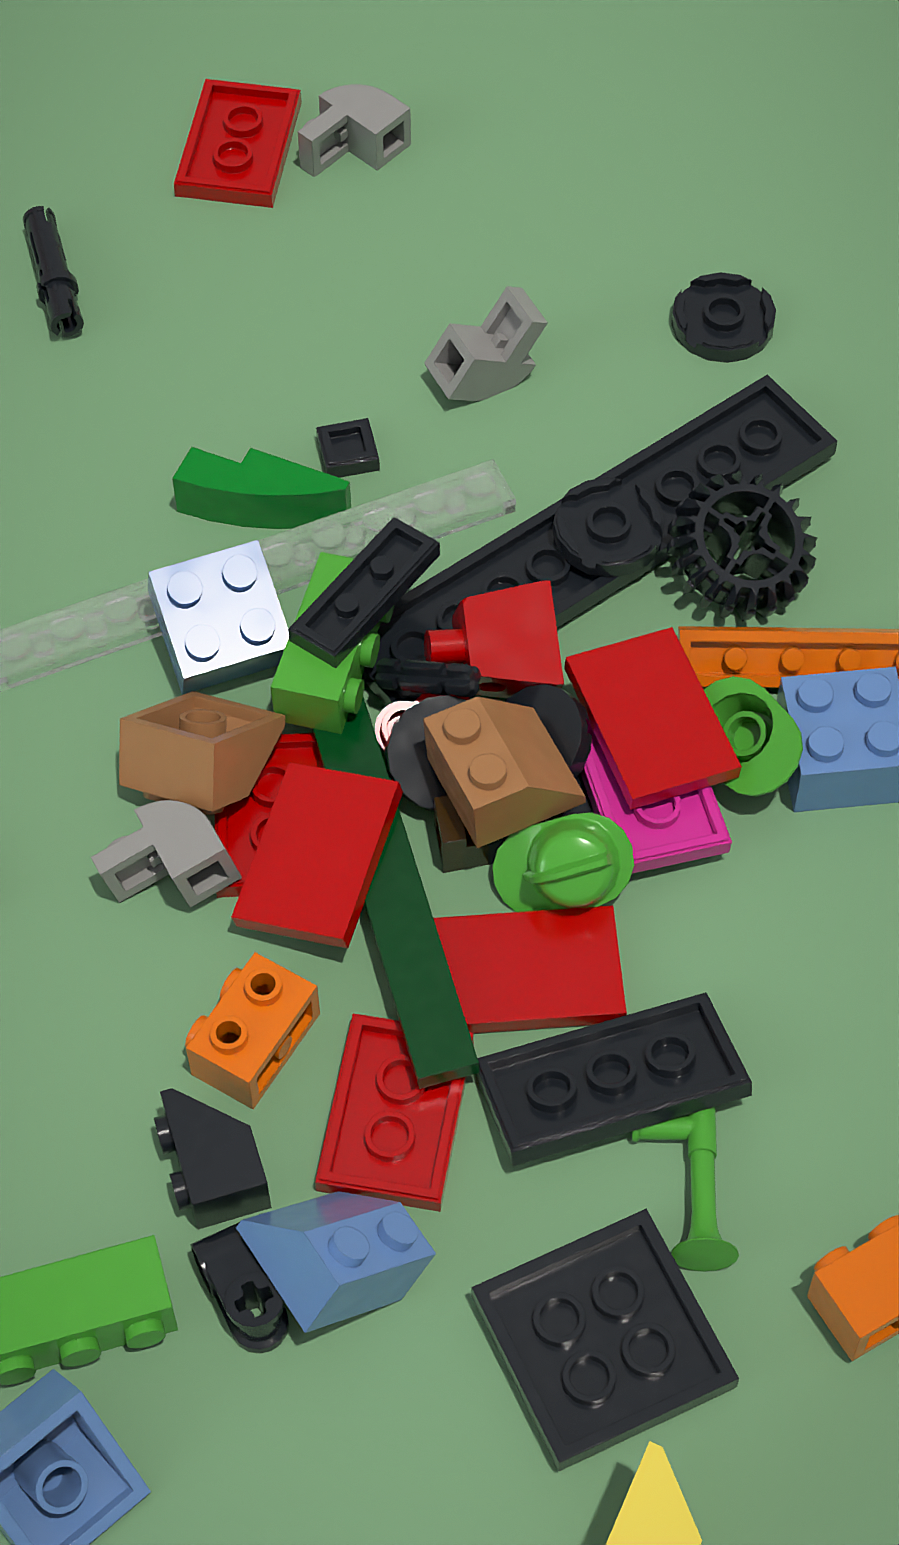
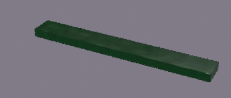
(405, 927)

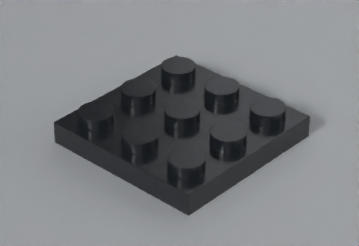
(603, 1338)

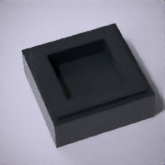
(348, 448)

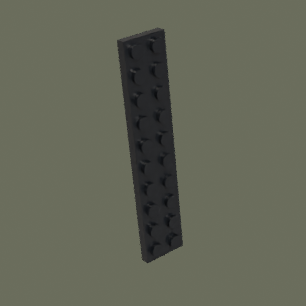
(750, 432)

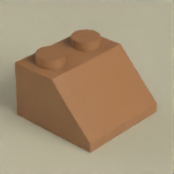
(197, 750)
(498, 767)

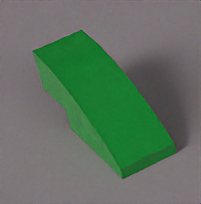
(257, 491)

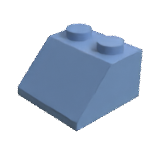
(338, 1255)
(61, 1468)

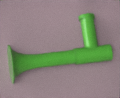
(704, 1246)

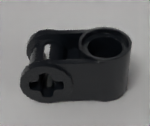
(239, 1286)

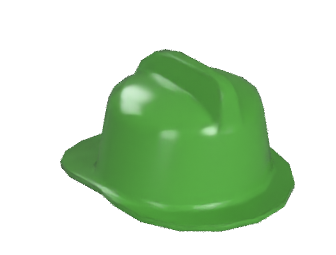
(759, 733)
(564, 864)

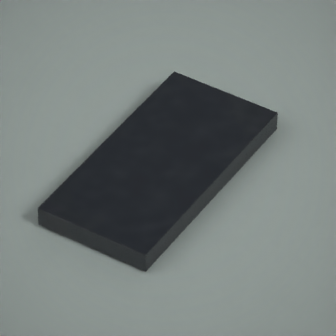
(611, 1078)

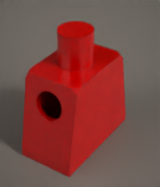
(506, 637)

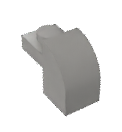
(358, 122)
(492, 357)
(174, 843)

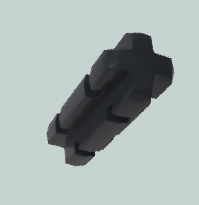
(428, 677)

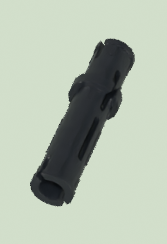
(56, 285)

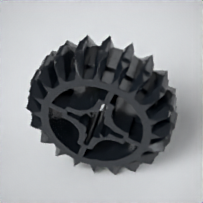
(780, 563)

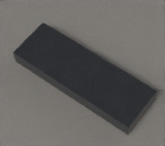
(364, 592)

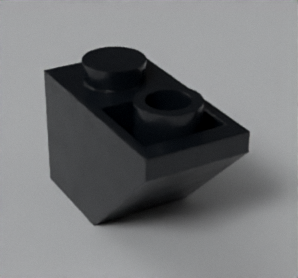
(217, 1161)

